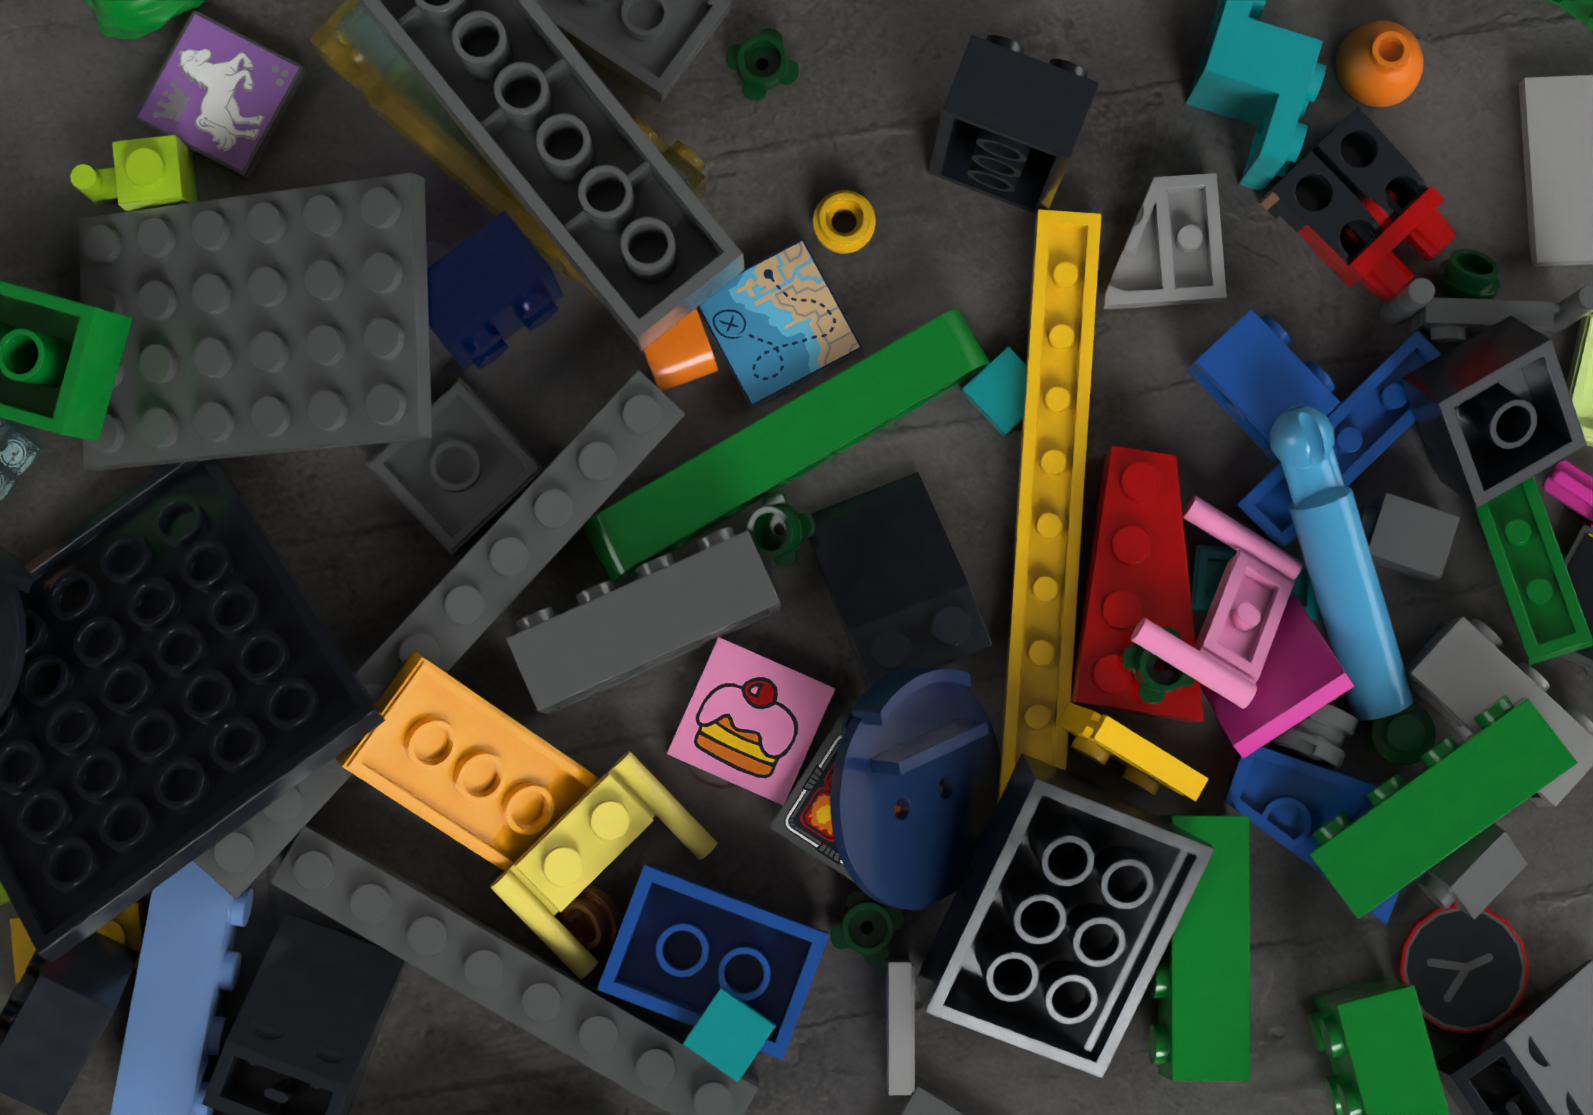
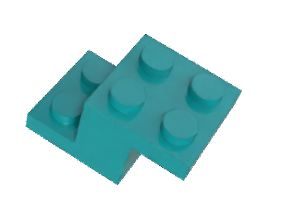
(1259, 79)

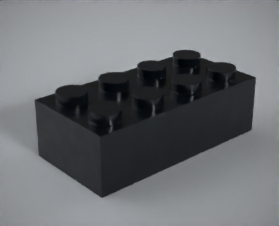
(1011, 123)

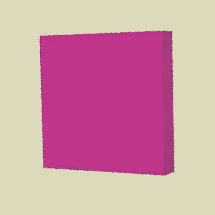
(1294, 683)

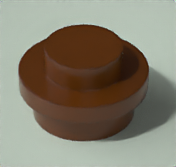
(592, 918)

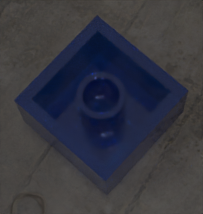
(489, 292)

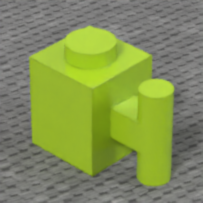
(144, 175)

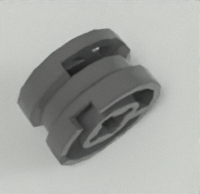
(1319, 736)

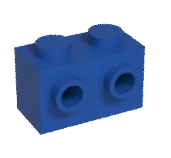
(1259, 377)

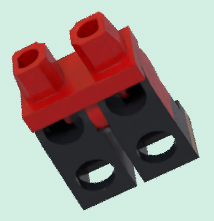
(1357, 203)

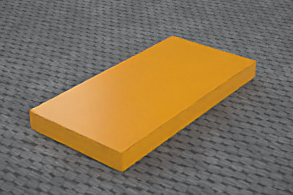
(465, 764)

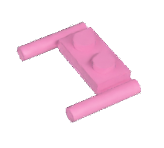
(1241, 615)

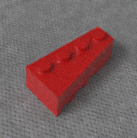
(1133, 574)

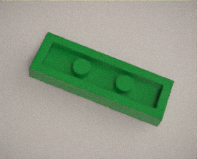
(1533, 574)

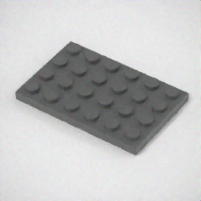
(264, 322)

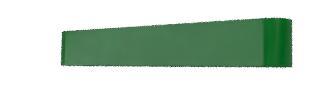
(785, 444)

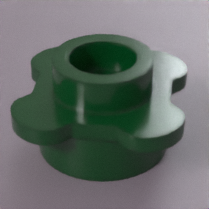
(767, 47)
(764, 530)
(1152, 683)
(871, 945)

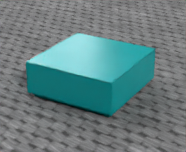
(1000, 391)
(729, 1034)

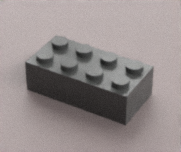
(644, 622)

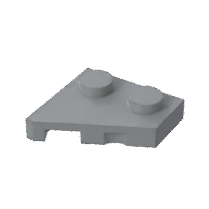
(1172, 247)

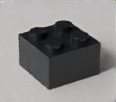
(1494, 410)
(58, 1019)

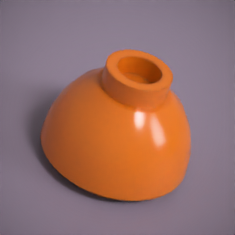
(1379, 63)

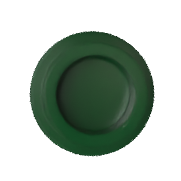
(1469, 275)
(1403, 735)

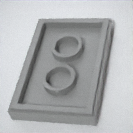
(1558, 168)

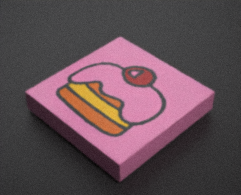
(751, 721)

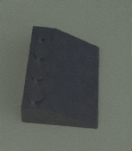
(1061, 918)

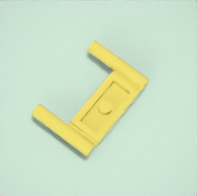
(584, 845)

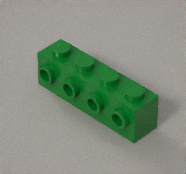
(1440, 806)
(1207, 964)

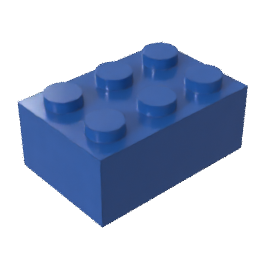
(693, 939)

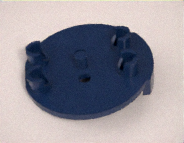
(893, 754)

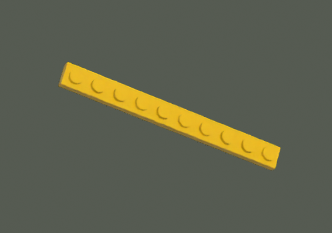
(1050, 489)

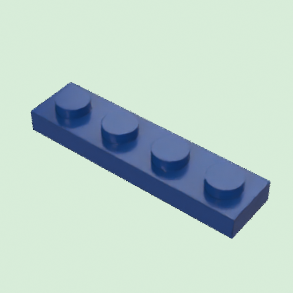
(1362, 431)

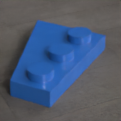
(1294, 799)

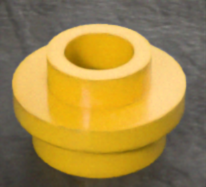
(844, 202)

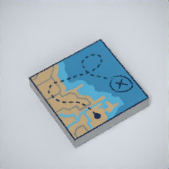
(778, 324)

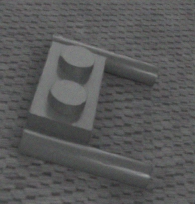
(1454, 319)

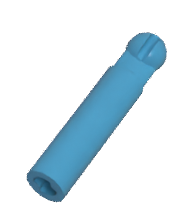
(1340, 564)

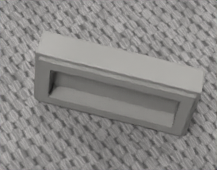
(900, 1027)

